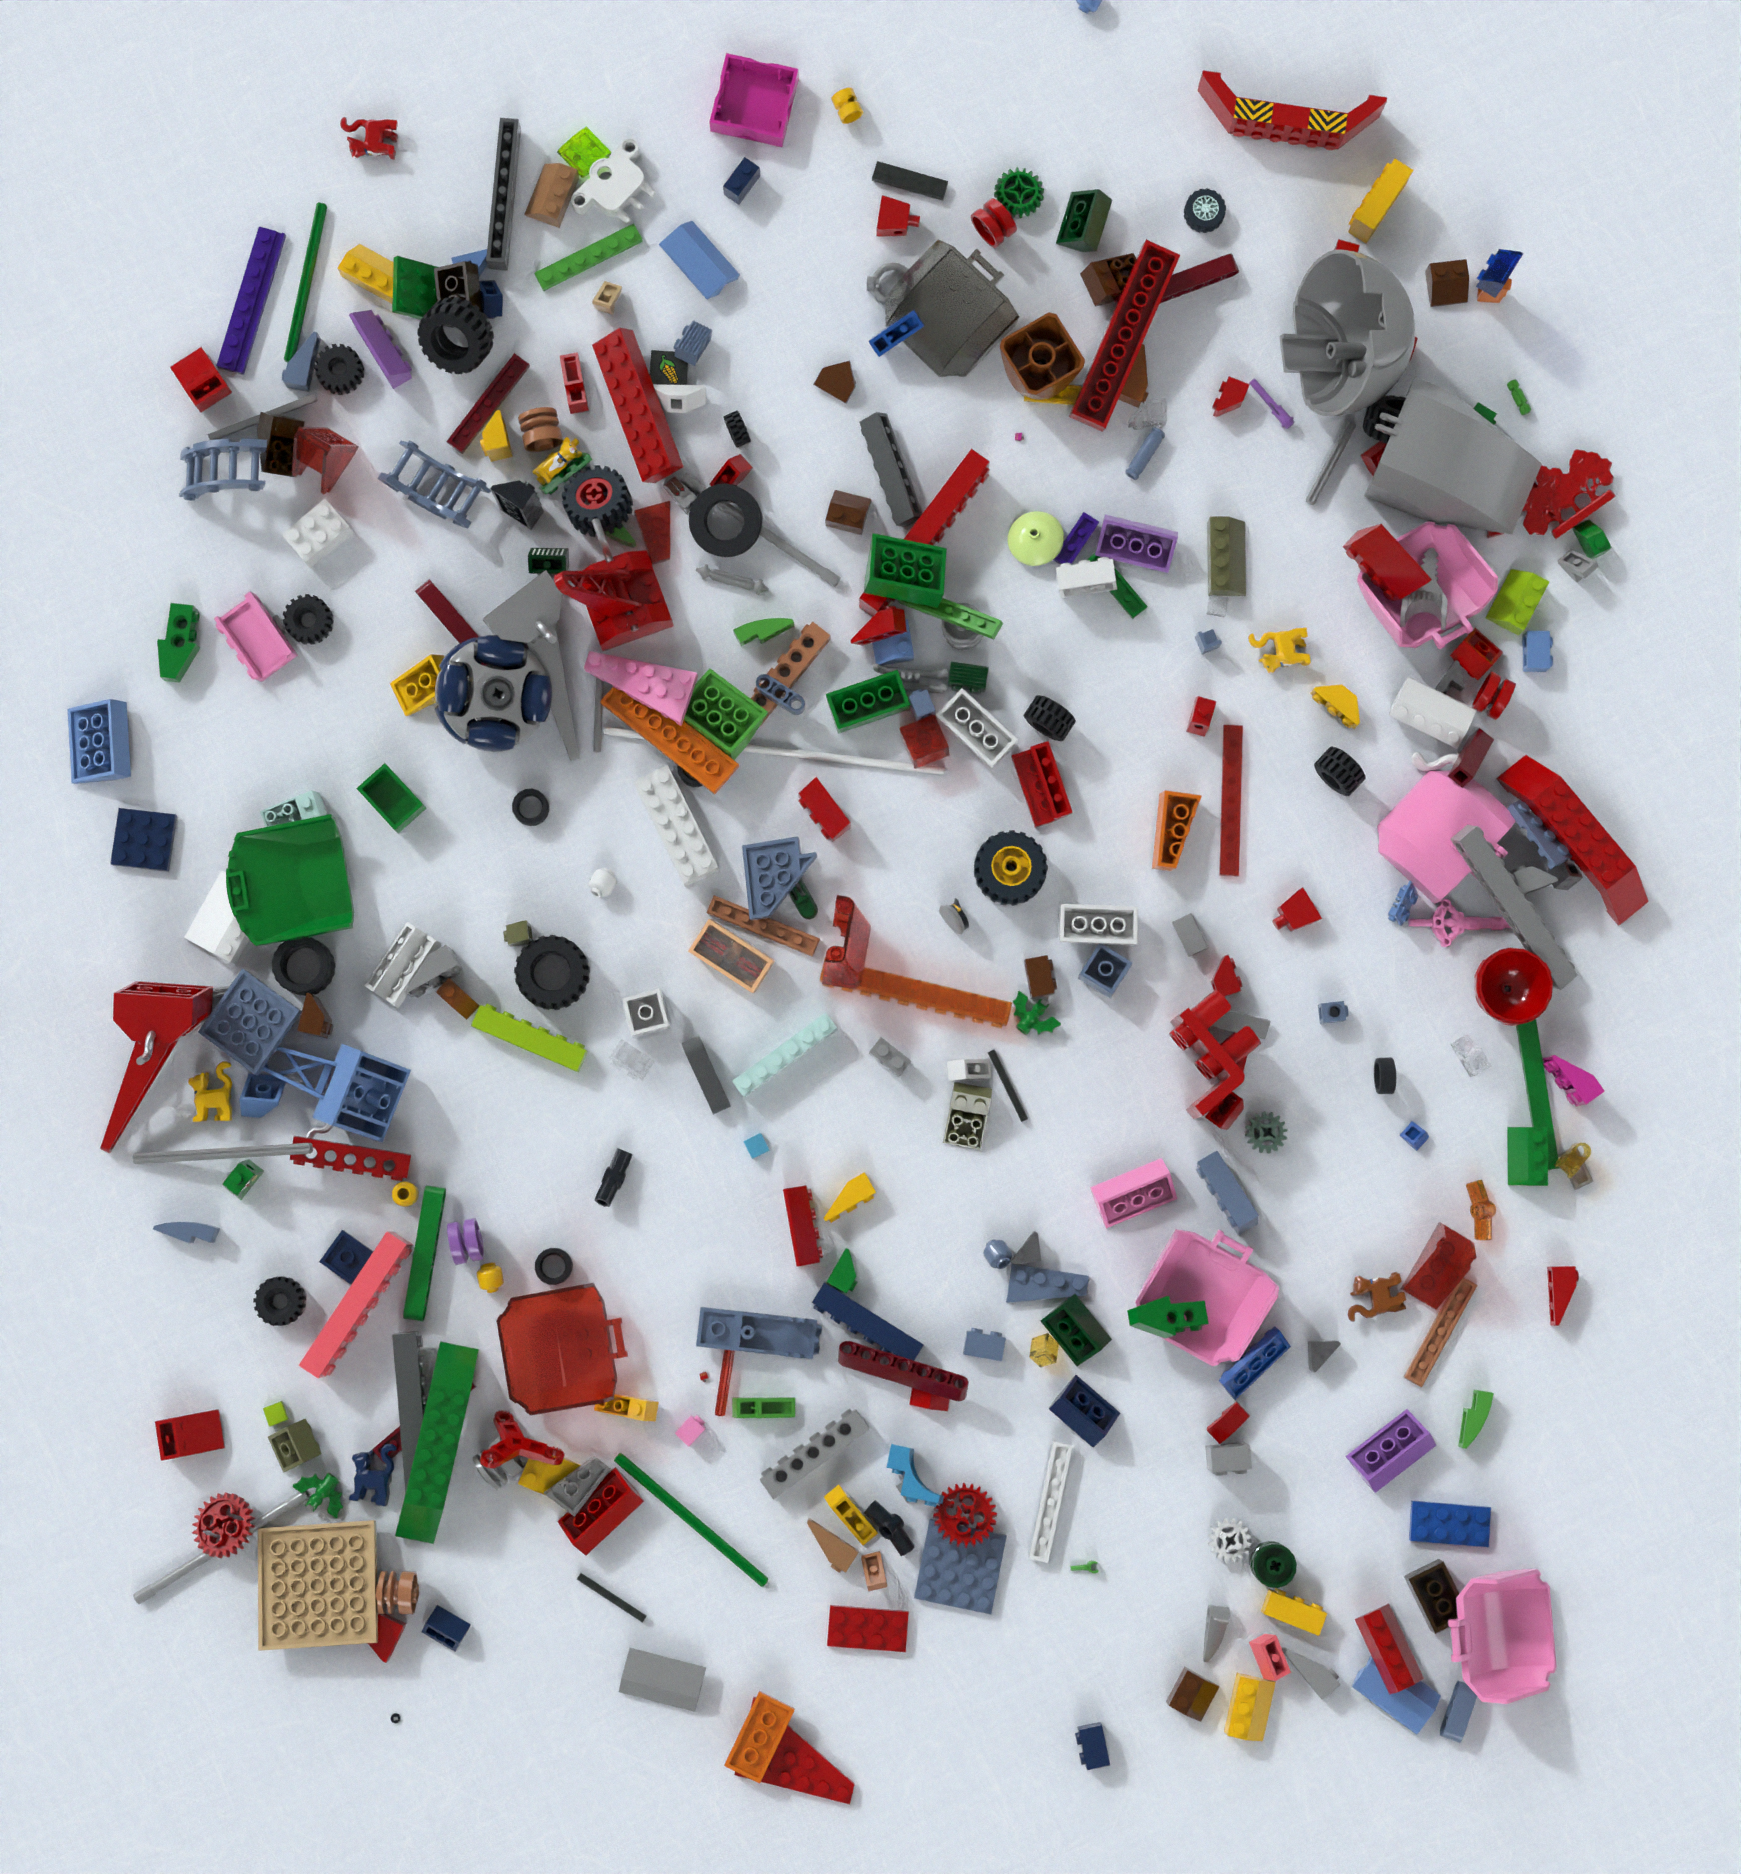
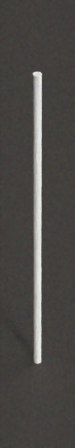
(809, 755)

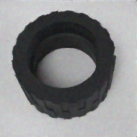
(281, 958)

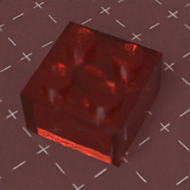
(924, 741)

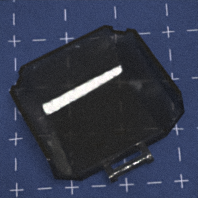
(958, 306)

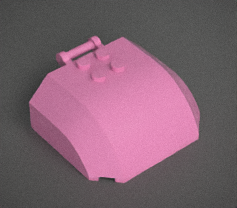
(1461, 576)
(1420, 829)
(1232, 1288)
(1505, 1635)

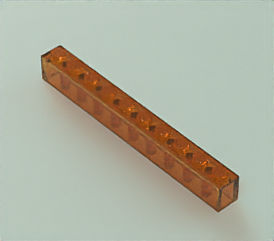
(932, 996)

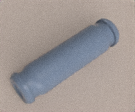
(1145, 453)

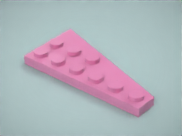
(651, 684)

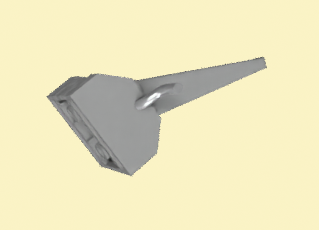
(532, 619)

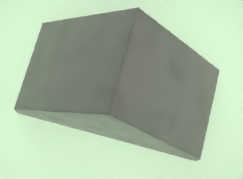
(1029, 1251)
(1319, 1352)

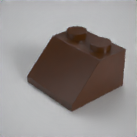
(1447, 282)
(847, 512)
(315, 1018)
(1192, 1694)

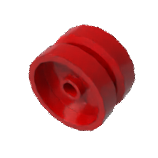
(993, 223)
(1494, 695)

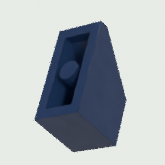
(491, 299)

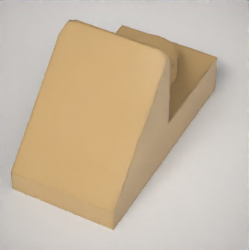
(606, 297)

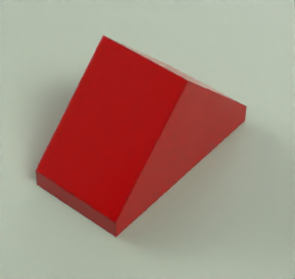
(928, 1400)

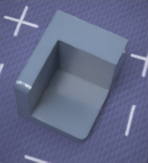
(1207, 641)

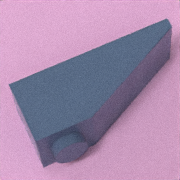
(301, 366)

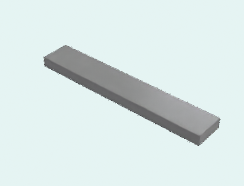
(255, 420)

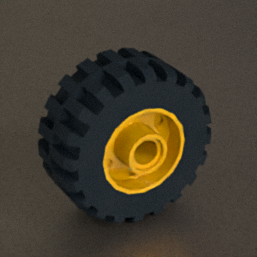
(1013, 850)

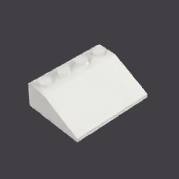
(216, 926)

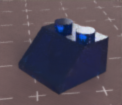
(1498, 271)

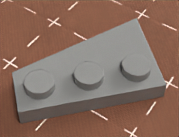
(578, 1485)

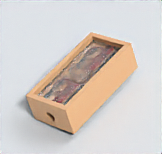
(731, 955)

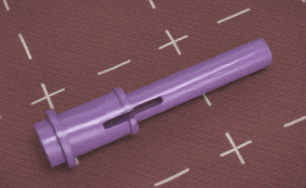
(1277, 411)

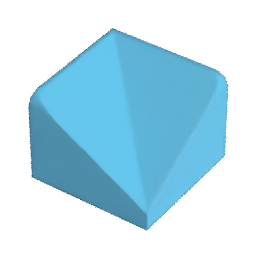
(756, 1145)

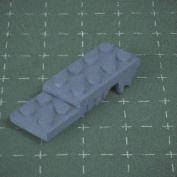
(758, 1333)

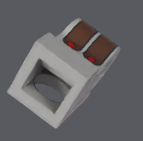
(680, 493)

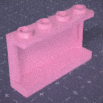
(255, 638)

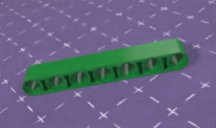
(424, 1253)

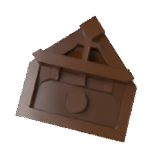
(837, 380)

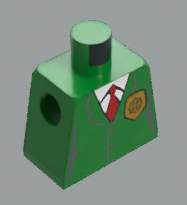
(242, 1178)

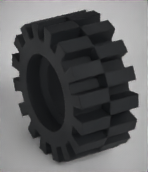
(737, 428)

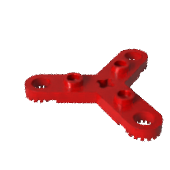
(515, 1444)

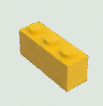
(1294, 1611)

